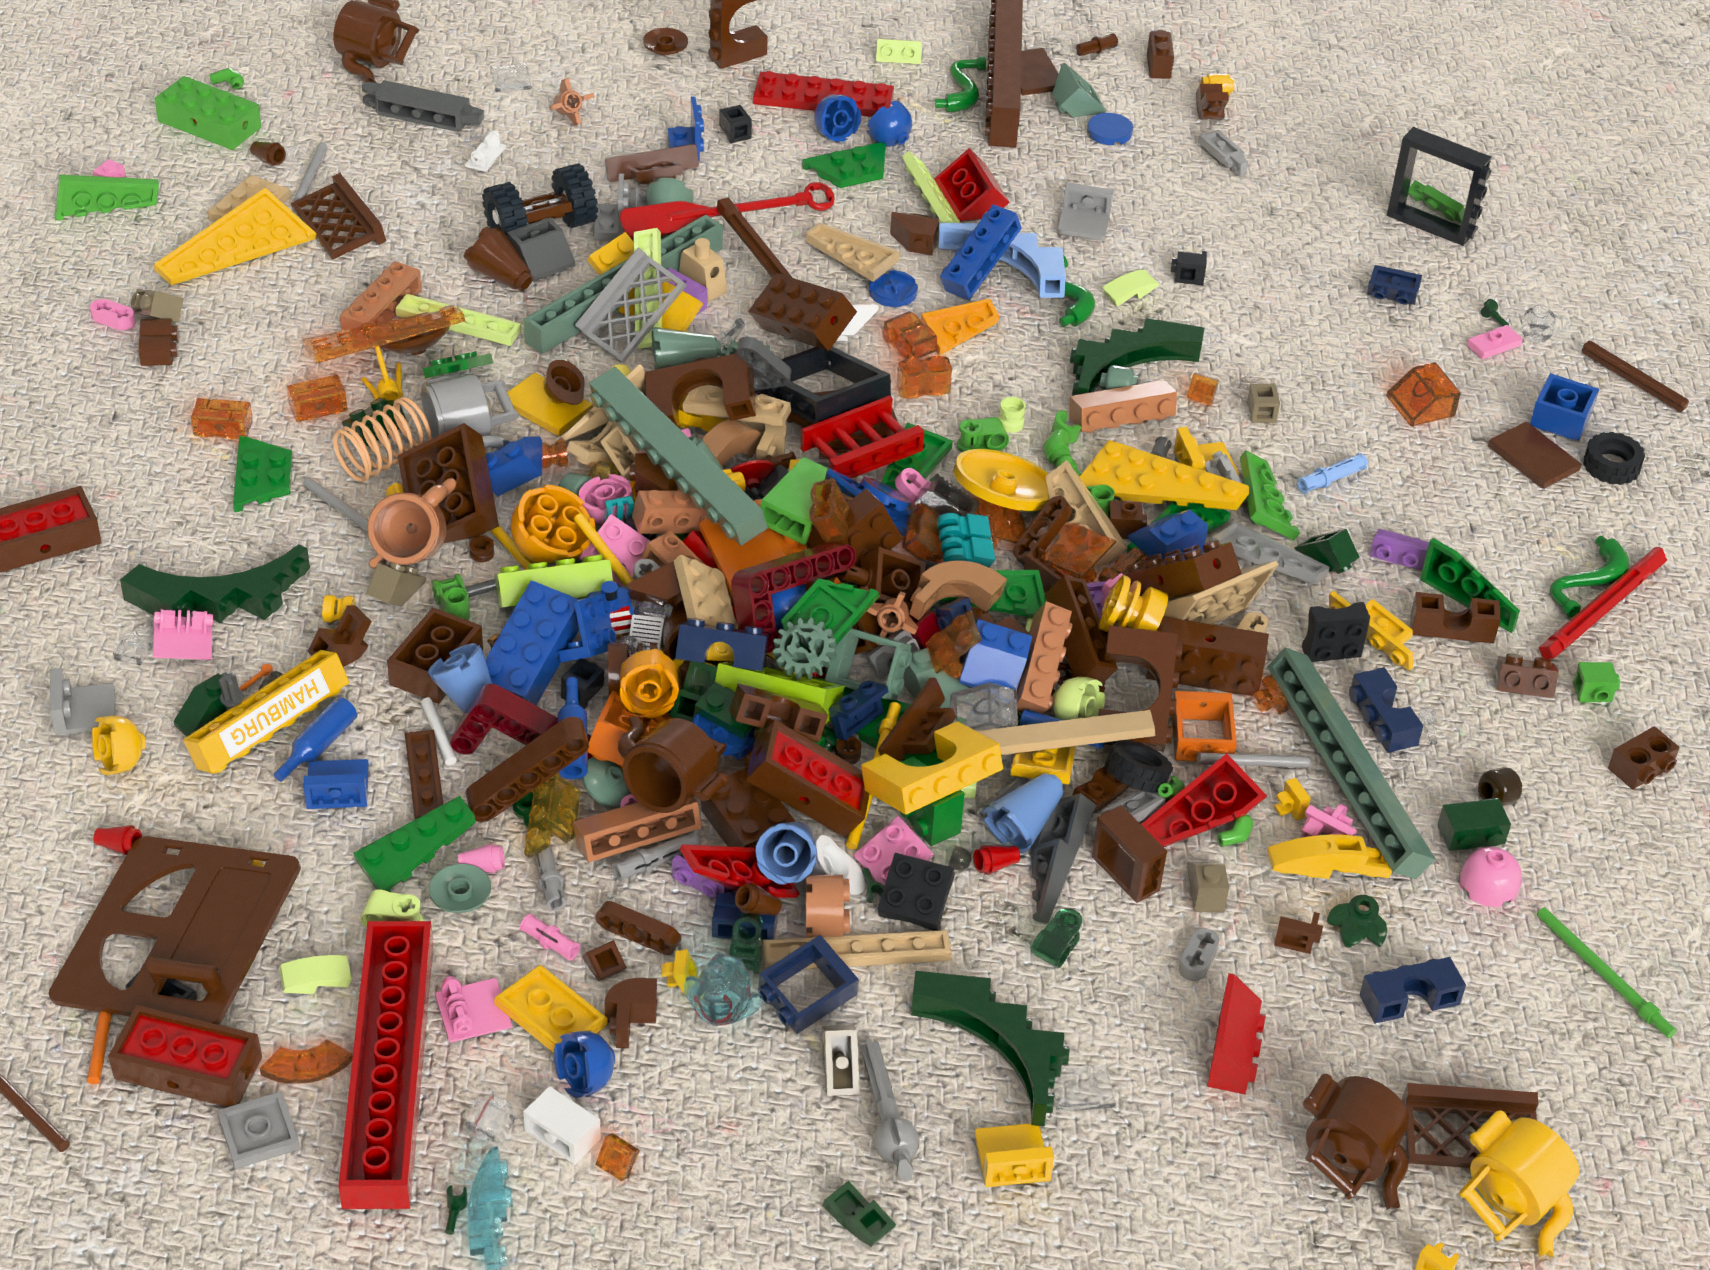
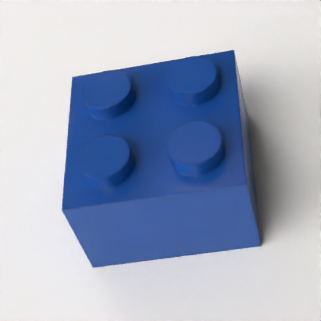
(1564, 407)

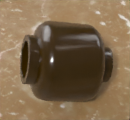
(1501, 784)

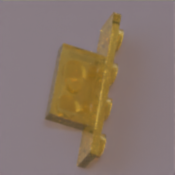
(552, 811)

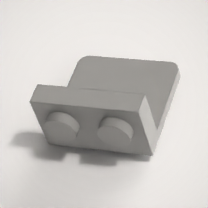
(1085, 211)

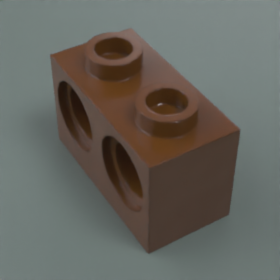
(1644, 758)

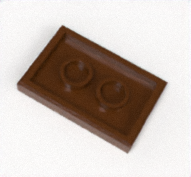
(1037, 72)
(1534, 455)

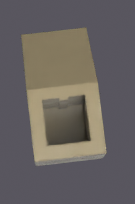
(156, 304)
(395, 583)

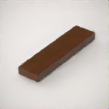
(423, 771)

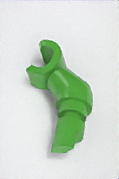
(1057, 444)

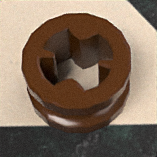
(487, 546)
(850, 743)

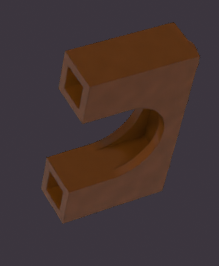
(733, 47)
(669, 385)
(1157, 654)

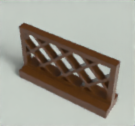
(354, 209)
(1460, 1101)

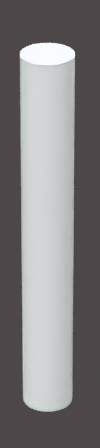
(440, 734)

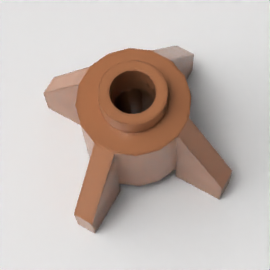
(569, 102)
(893, 623)

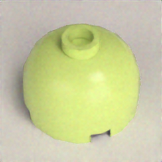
(1078, 699)

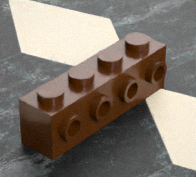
(1086, 641)

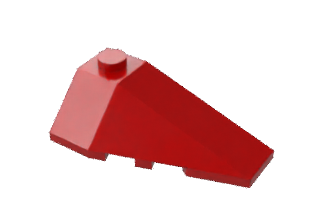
(1207, 802)
(733, 868)

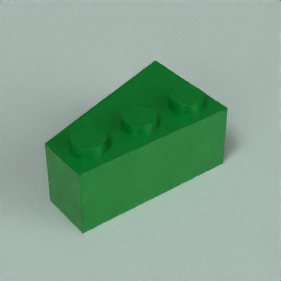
(938, 819)

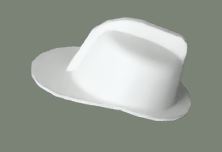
(834, 861)

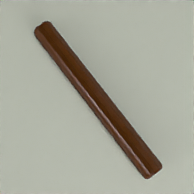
(1635, 376)

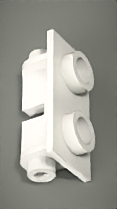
(486, 153)

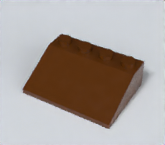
(460, 456)

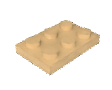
(243, 192)
(704, 592)

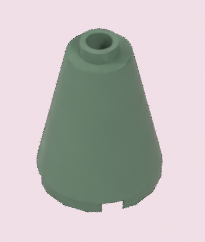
(666, 191)
(681, 347)

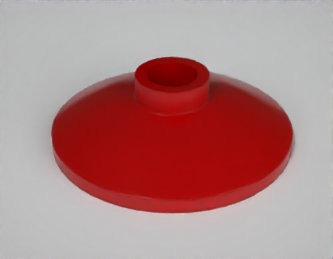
(754, 471)

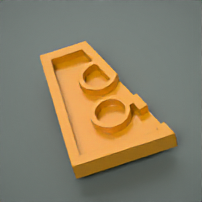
(960, 322)

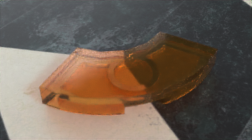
(306, 1065)

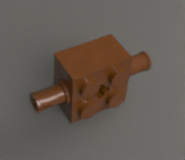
(887, 574)

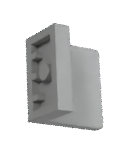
(607, 223)
(78, 707)

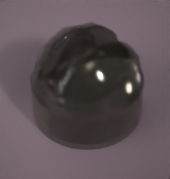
(960, 858)

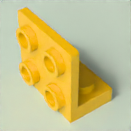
(1196, 455)
(1013, 1155)

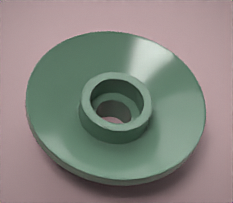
(605, 783)
(460, 888)

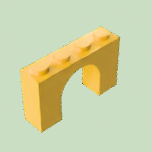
(966, 759)

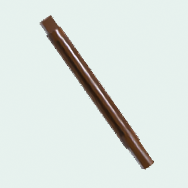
(750, 237)

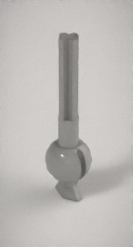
(895, 1137)

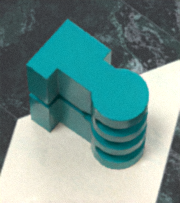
(966, 538)

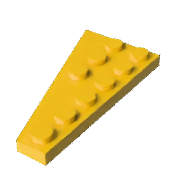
(245, 233)
(1151, 479)

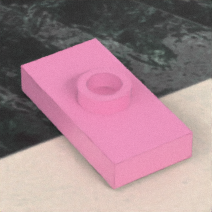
(1494, 342)

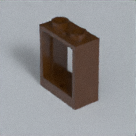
(1137, 877)

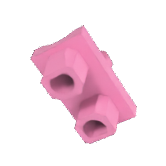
(1327, 822)

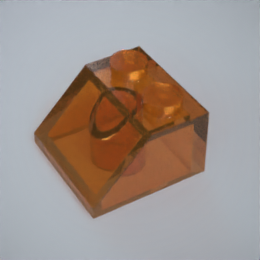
(1425, 395)

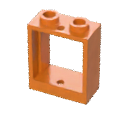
(1217, 708)

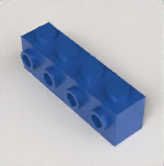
(980, 252)

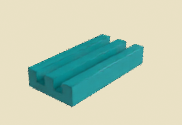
(629, 506)

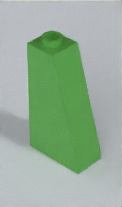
(790, 501)

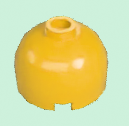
(117, 744)

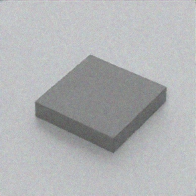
(258, 1130)

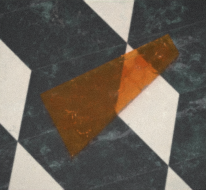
(371, 335)

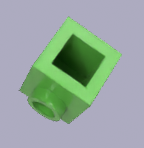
(1596, 682)

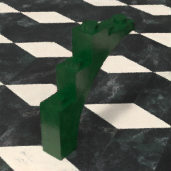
(1124, 348)
(252, 590)
(1003, 1026)

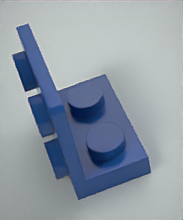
(689, 135)
(594, 627)
(336, 784)

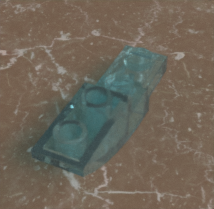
(488, 1210)

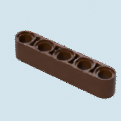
(527, 769)

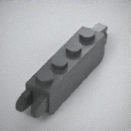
(421, 105)

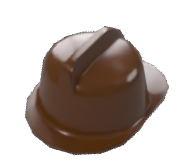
(564, 383)

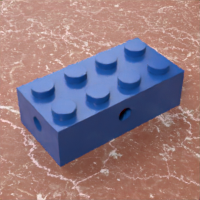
(530, 642)

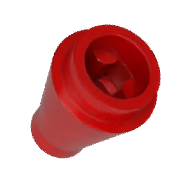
(117, 838)
(994, 858)

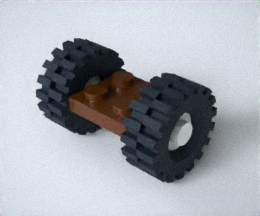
(571, 199)

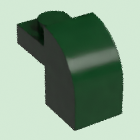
(697, 681)

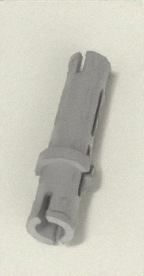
(646, 859)
(550, 879)

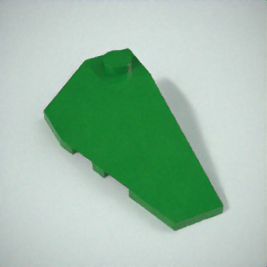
(1461, 581)

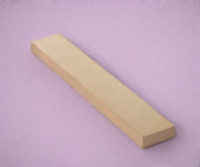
(1073, 732)
(871, 948)

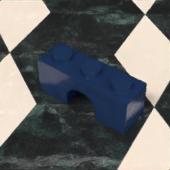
(747, 644)
(1374, 696)
(1435, 981)

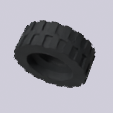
(1617, 445)
(1138, 765)

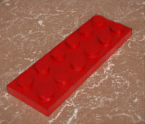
(807, 92)

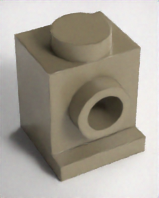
(1263, 402)

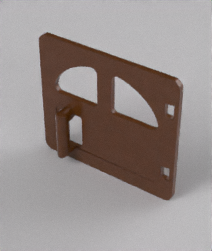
(211, 929)

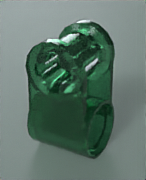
(1058, 937)
(748, 945)

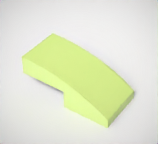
(1124, 287)
(307, 973)

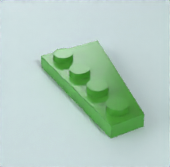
(88, 194)
(1263, 498)

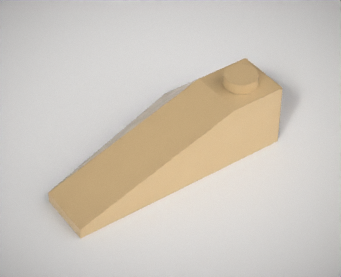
(595, 418)
(1085, 509)

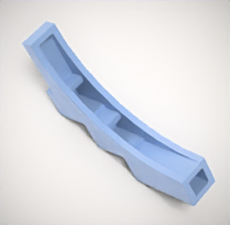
(1040, 264)

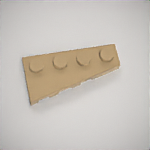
(855, 252)
(710, 401)

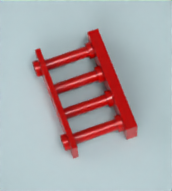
(871, 456)

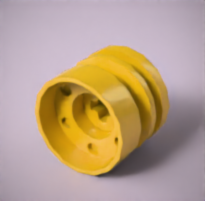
(1128, 609)

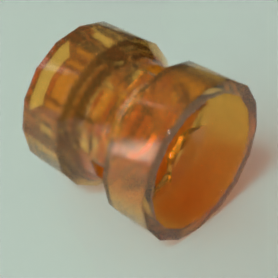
(554, 454)

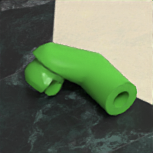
(228, 75)
(1171, 788)
(1239, 833)

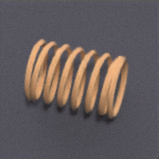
(382, 436)

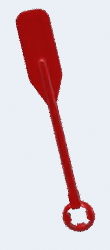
(675, 215)

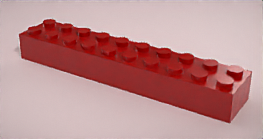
(387, 1067)

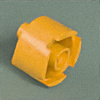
(645, 668)

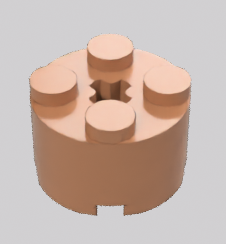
(826, 906)

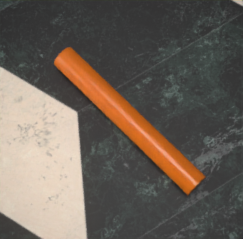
(99, 1048)

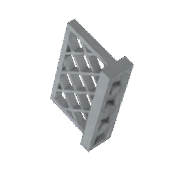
(612, 298)

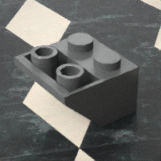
(542, 248)

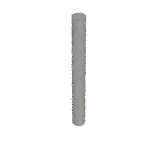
(311, 171)
(336, 503)
(1257, 760)

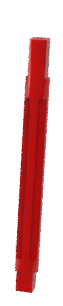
(1603, 603)

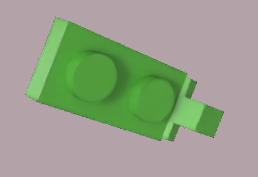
(1437, 200)

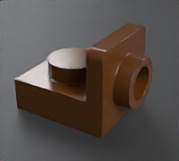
(1298, 934)

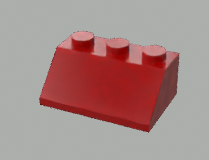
(970, 187)
(1236, 1038)

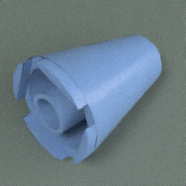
(462, 674)
(1024, 811)
(786, 852)

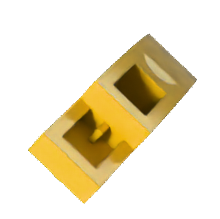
(1324, 853)

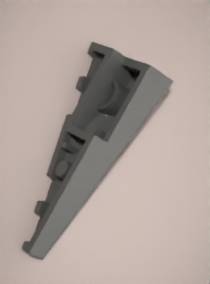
(1056, 850)

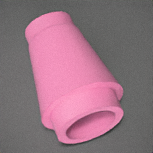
(487, 857)

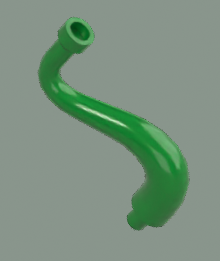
(968, 97)
(1082, 308)
(1616, 566)

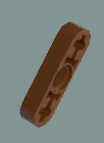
(1058, 519)
(652, 935)

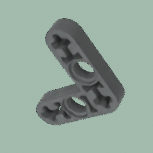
(767, 367)

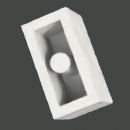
(562, 1125)

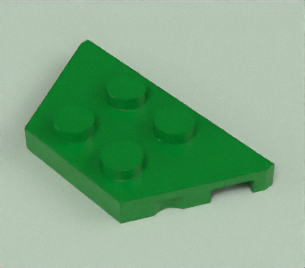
(850, 166)
(461, 362)
(261, 472)
(834, 604)

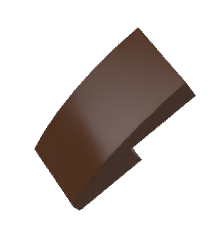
(1101, 789)

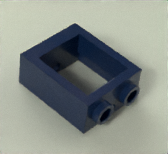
(830, 964)

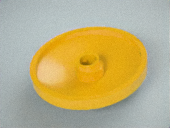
(1002, 479)

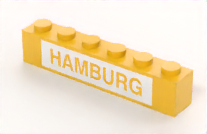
(266, 712)

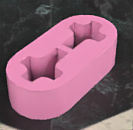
(112, 314)
(910, 490)

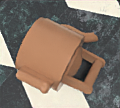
(422, 539)

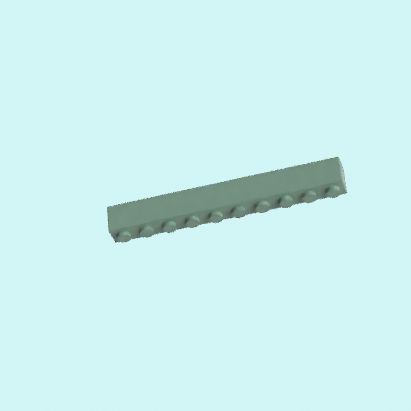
(558, 319)
(678, 456)
(1351, 764)

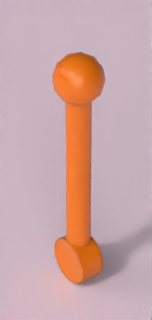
(266, 669)

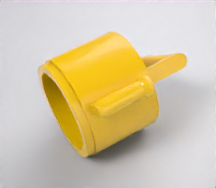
(1522, 1175)

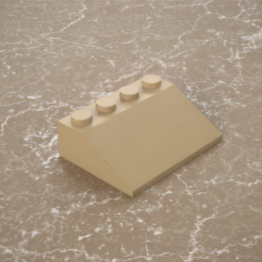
(1223, 599)

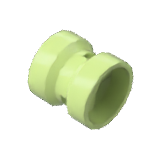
(1012, 414)

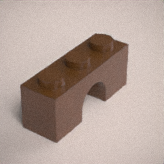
(1474, 624)
(761, 707)

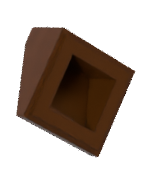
(604, 961)

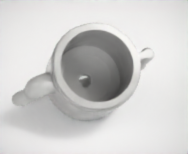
(462, 399)

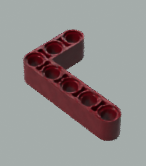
(755, 584)
(505, 712)

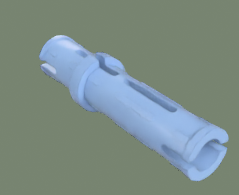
(1323, 477)

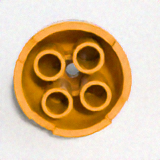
(545, 525)

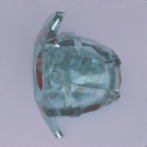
(722, 981)

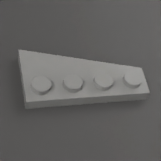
(1261, 549)

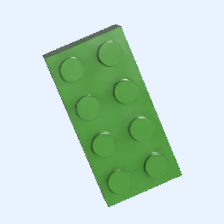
(208, 112)

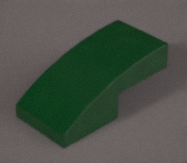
(857, 1215)

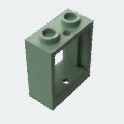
(844, 656)

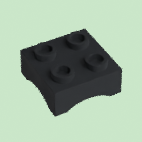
(1336, 632)
(916, 891)

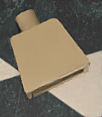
(704, 267)
(614, 446)

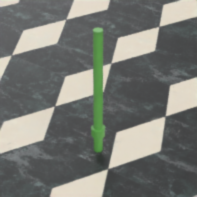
(1647, 1010)

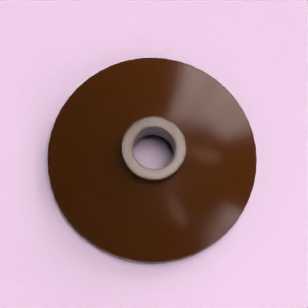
(665, 41)

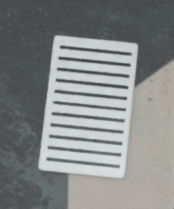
(647, 629)

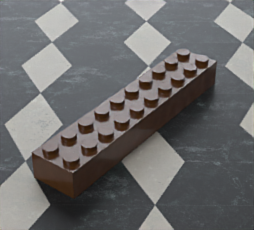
(1004, 72)

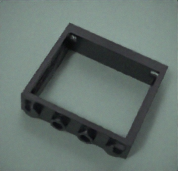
(1453, 153)
(868, 386)

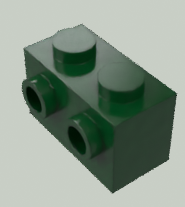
(1474, 824)

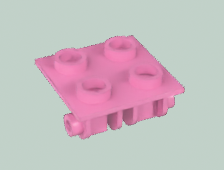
(623, 542)
(182, 636)
(892, 839)
(470, 1008)

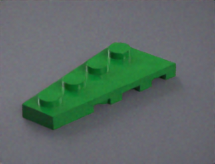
(934, 450)

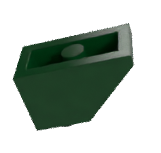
(1331, 549)
(201, 706)

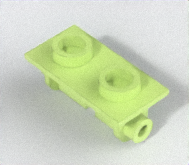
(899, 51)

